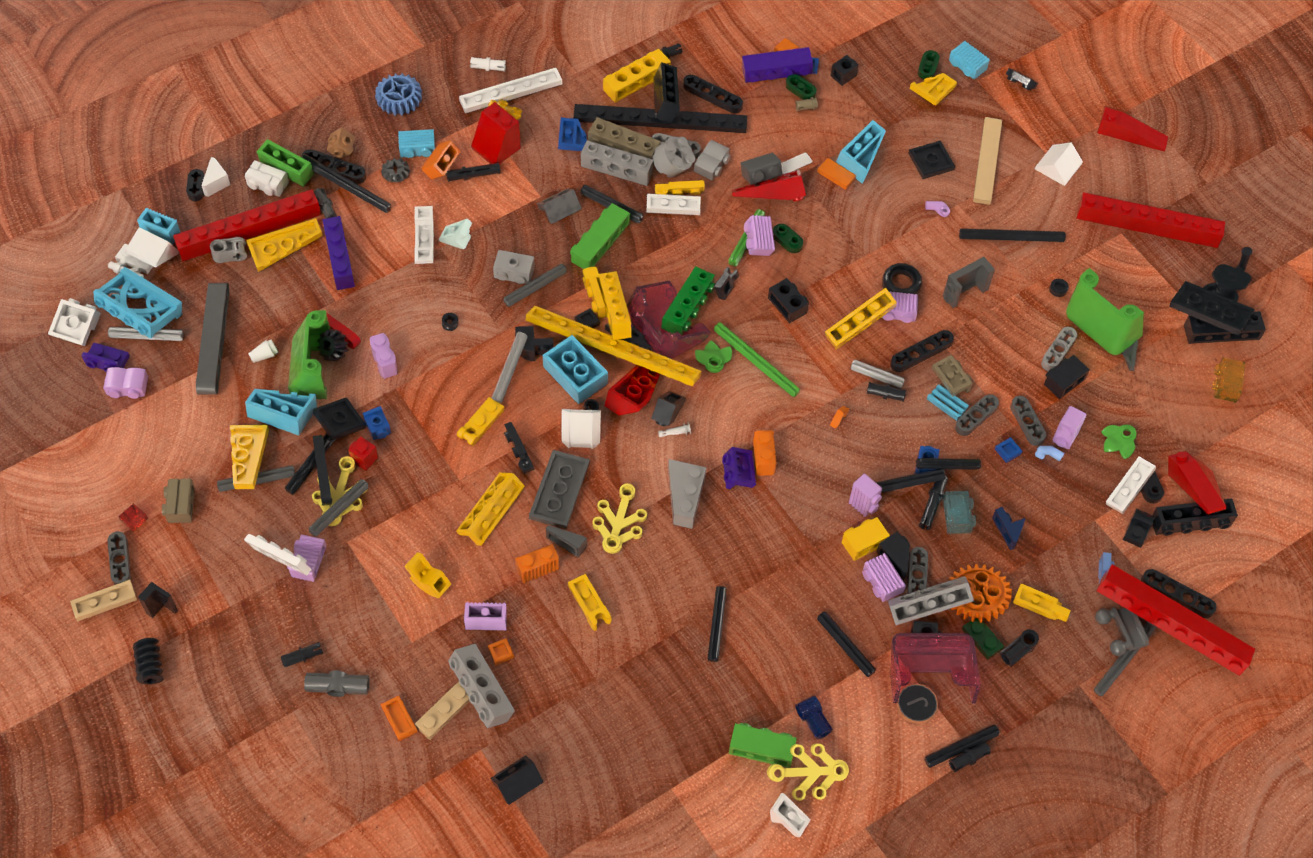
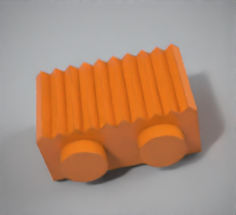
(441, 159)
(764, 453)
(537, 563)

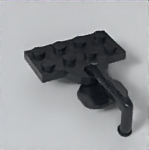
(1218, 301)

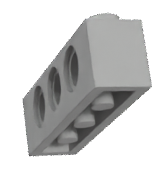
(616, 163)
(930, 600)
(481, 686)

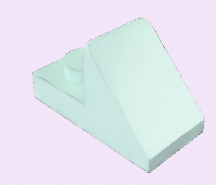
(457, 234)

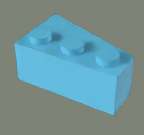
(861, 151)
(280, 410)

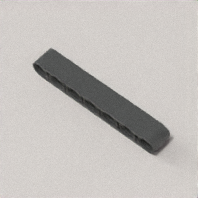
(212, 339)

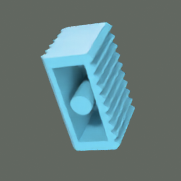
(969, 60)
(416, 143)
(159, 225)

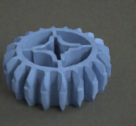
(398, 94)

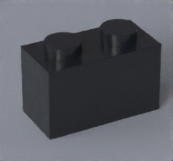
(1066, 376)

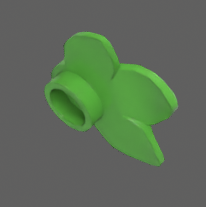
(713, 355)
(1118, 441)

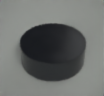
(1059, 287)

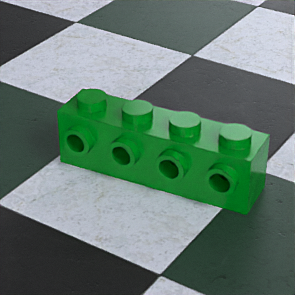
(688, 301)

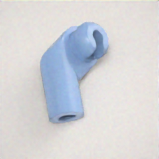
(1049, 450)

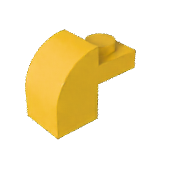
(426, 577)

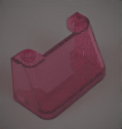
(646, 312)

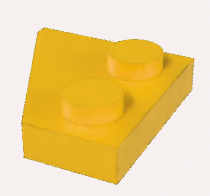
(934, 88)

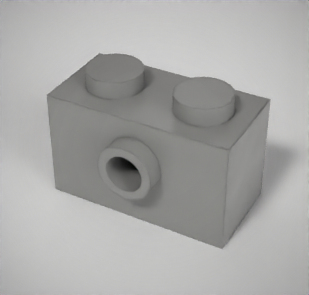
(513, 267)

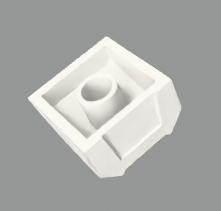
(581, 428)

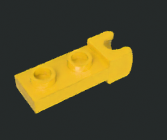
(591, 283)
(589, 601)

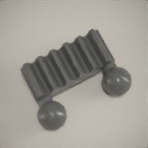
(1128, 625)

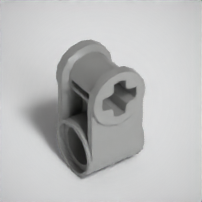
(226, 250)

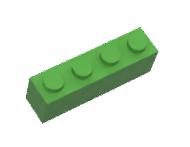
(600, 236)

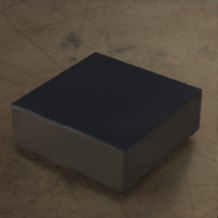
(588, 318)

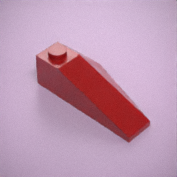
(1125, 127)
(786, 187)
(632, 391)
(1196, 481)

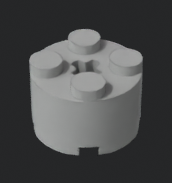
(673, 156)

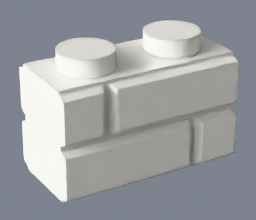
(266, 178)

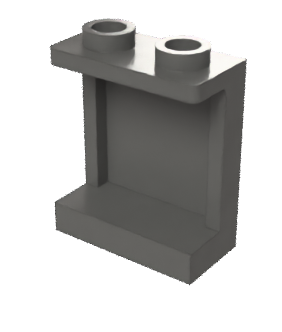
(975, 274)

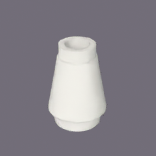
(263, 351)

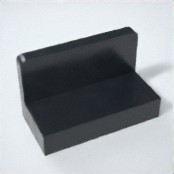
(154, 598)
(517, 779)

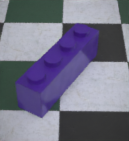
(777, 64)
(338, 253)

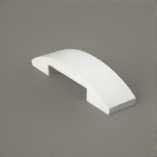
(424, 235)

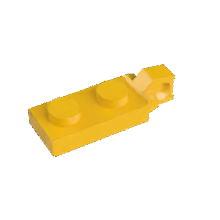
(680, 187)
(1040, 603)

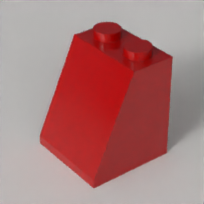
(496, 135)

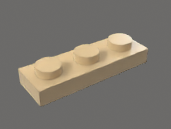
(103, 600)
(443, 711)

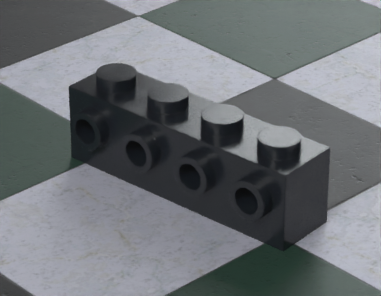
(666, 93)
(1203, 332)
(1191, 517)

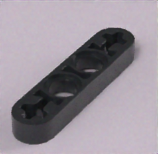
(711, 95)
(337, 163)
(924, 354)
(322, 470)
(1180, 590)

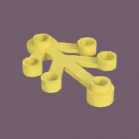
(339, 492)
(618, 522)
(812, 771)

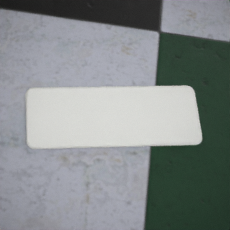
(795, 163)

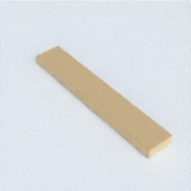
(987, 161)

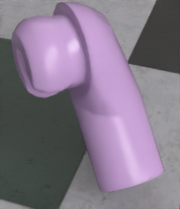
(939, 206)

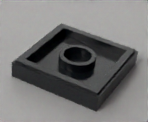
(931, 159)
(339, 418)

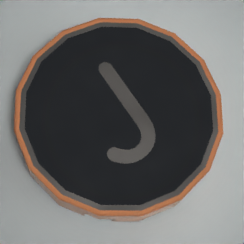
(917, 704)

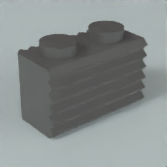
(761, 168)

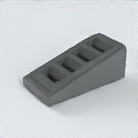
(567, 540)

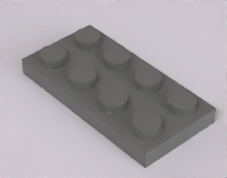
(559, 489)

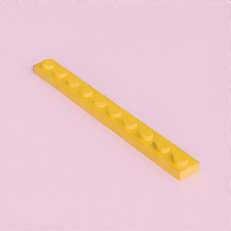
(618, 348)

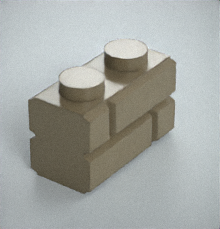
(179, 500)

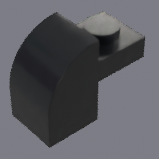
(533, 346)
(1138, 527)

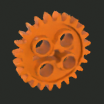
(981, 591)

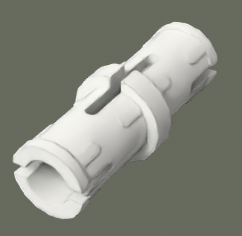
(488, 64)

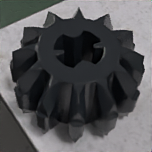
(332, 345)

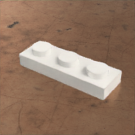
(673, 204)
(1130, 485)

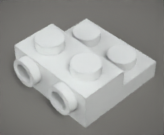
(74, 321)

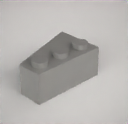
(685, 490)

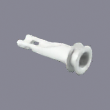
(675, 431)

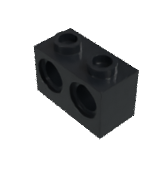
(786, 302)

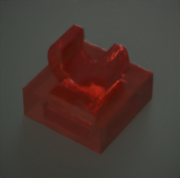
(133, 517)

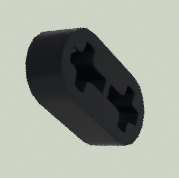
(192, 185)

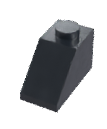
(667, 408)
(897, 550)

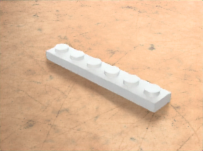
(511, 89)

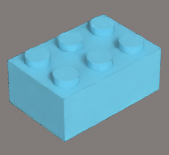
(575, 369)

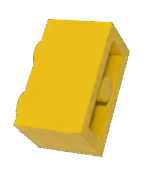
(864, 538)

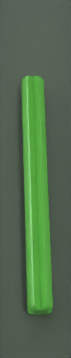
(757, 359)

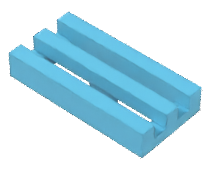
(954, 402)

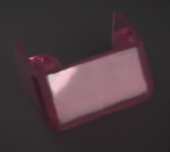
(934, 653)

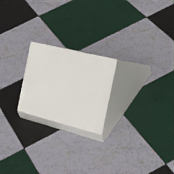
(1060, 163)
(150, 248)

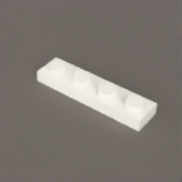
(274, 551)

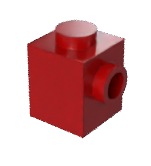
(363, 453)

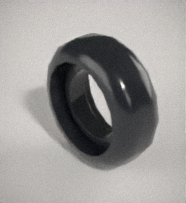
(903, 269)

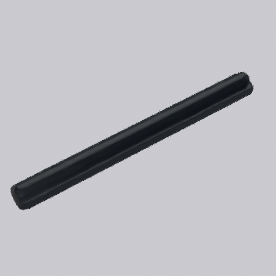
(348, 185)
(1013, 235)

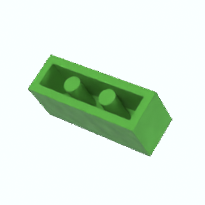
(297, 168)
(762, 745)

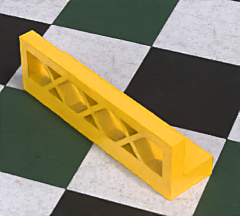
(491, 508)

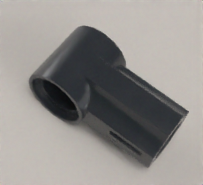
(1018, 648)

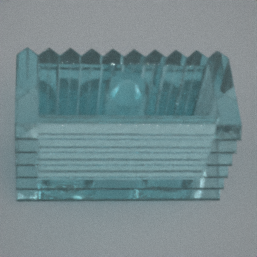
(958, 512)

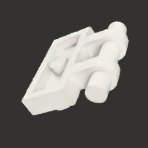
(124, 260)

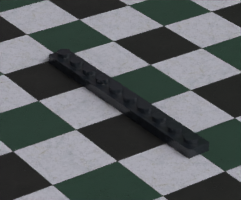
(646, 118)

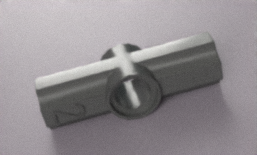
(336, 683)

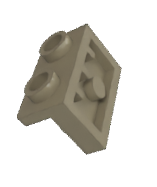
(952, 375)

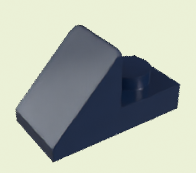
(1008, 530)

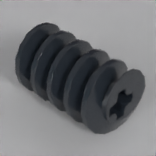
(147, 661)

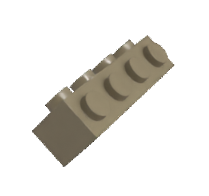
(621, 138)

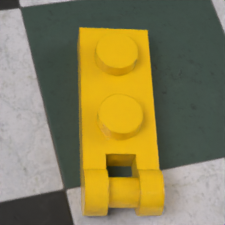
(481, 421)

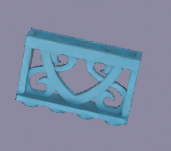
(136, 318)

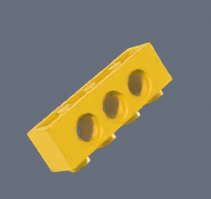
(633, 76)
(615, 305)
(861, 318)

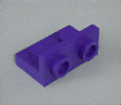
(105, 357)
(738, 468)

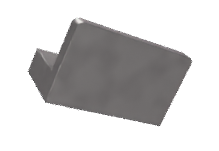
(560, 205)

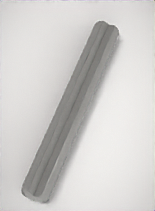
(131, 333)
(509, 367)

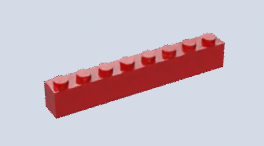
(1150, 220)
(248, 224)
(1176, 620)

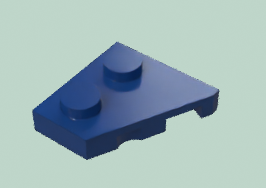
(571, 135)

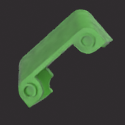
(1102, 321)
(305, 372)

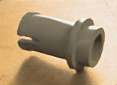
(806, 104)

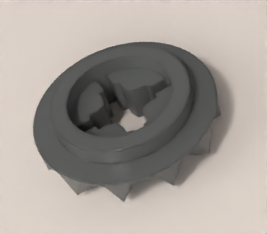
(402, 170)

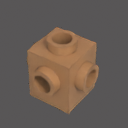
(341, 143)

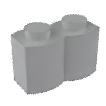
(711, 160)

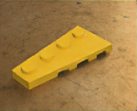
(278, 244)
(247, 453)

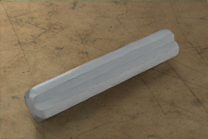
(877, 373)

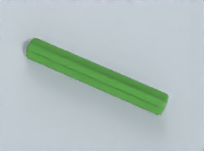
(741, 246)

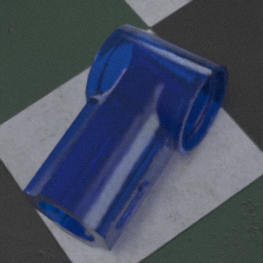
(811, 712)

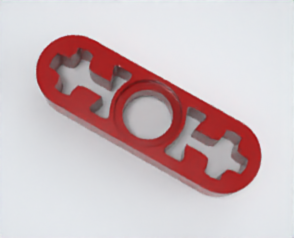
(351, 337)

